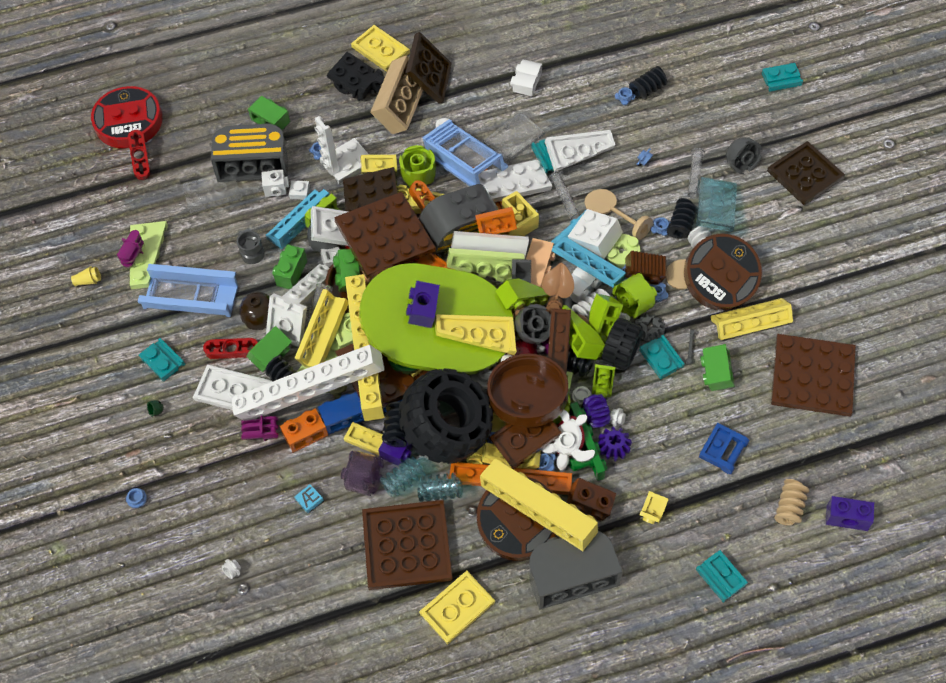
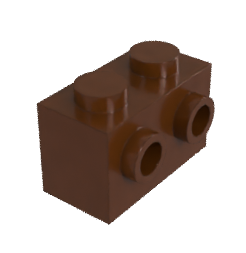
(591, 499)

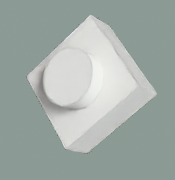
(299, 189)
(327, 255)

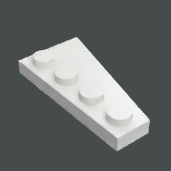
(575, 148)

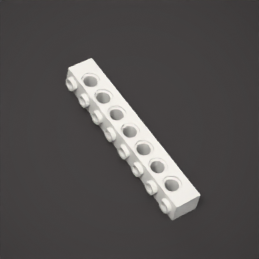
(308, 383)

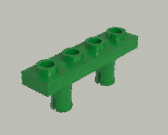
(598, 466)

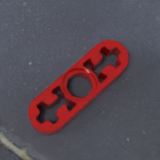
(142, 147)
(217, 343)

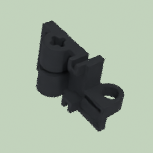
(355, 76)

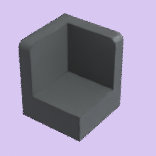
(521, 269)

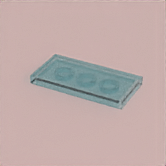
(716, 204)

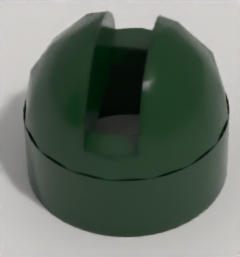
(155, 407)

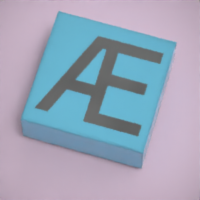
(308, 498)

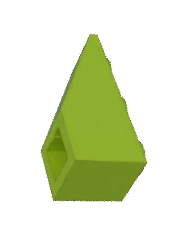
(520, 293)
(603, 380)

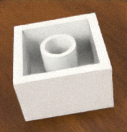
(596, 232)

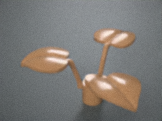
(556, 283)

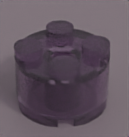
(362, 473)

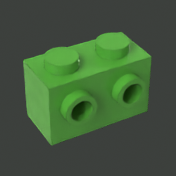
(267, 112)
(290, 266)
(346, 266)
(270, 346)
(717, 367)

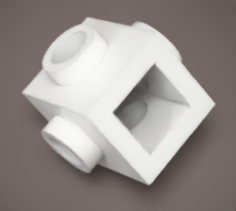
(274, 183)

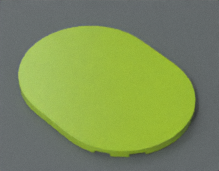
(417, 347)

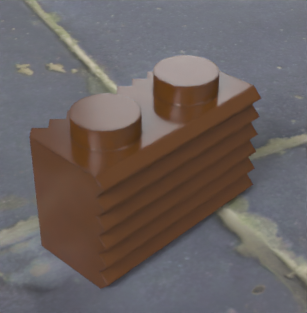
(649, 265)

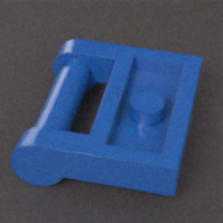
(717, 445)

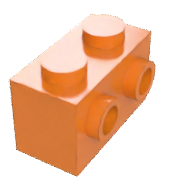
(304, 430)

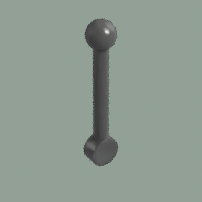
(689, 360)

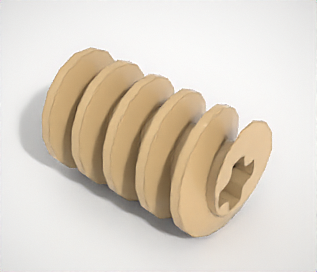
(790, 502)

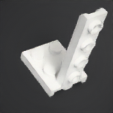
(342, 161)
(289, 311)

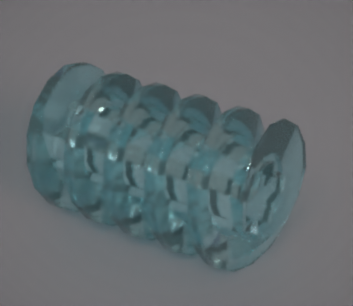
(402, 476)
(439, 488)

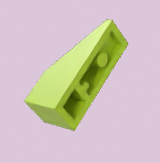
(603, 314)
(583, 338)

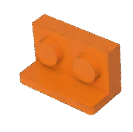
(496, 221)

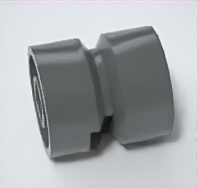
(250, 247)

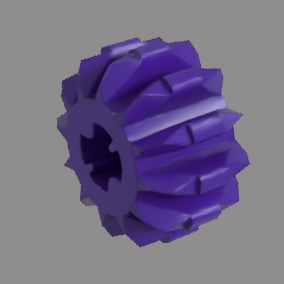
(596, 410)
(621, 441)

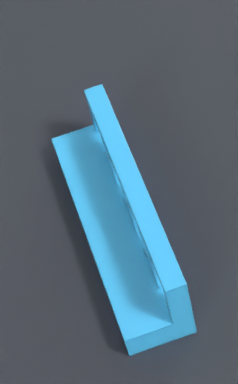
(294, 222)
(585, 259)

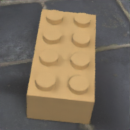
(397, 97)

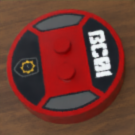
(124, 111)

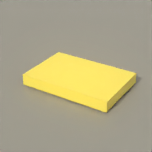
(379, 47)
(457, 607)

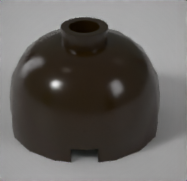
(254, 310)

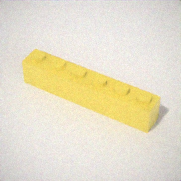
(539, 504)

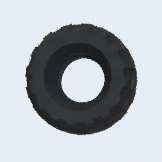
(426, 427)

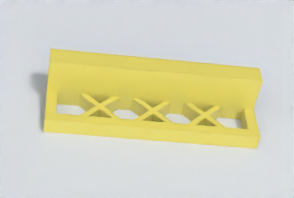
(753, 318)
(324, 332)

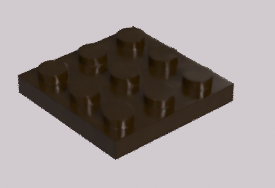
(428, 67)
(805, 173)
(369, 188)

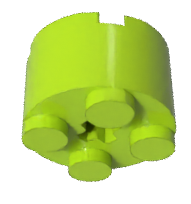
(417, 164)
(635, 295)

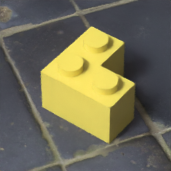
(525, 215)

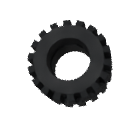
(622, 344)

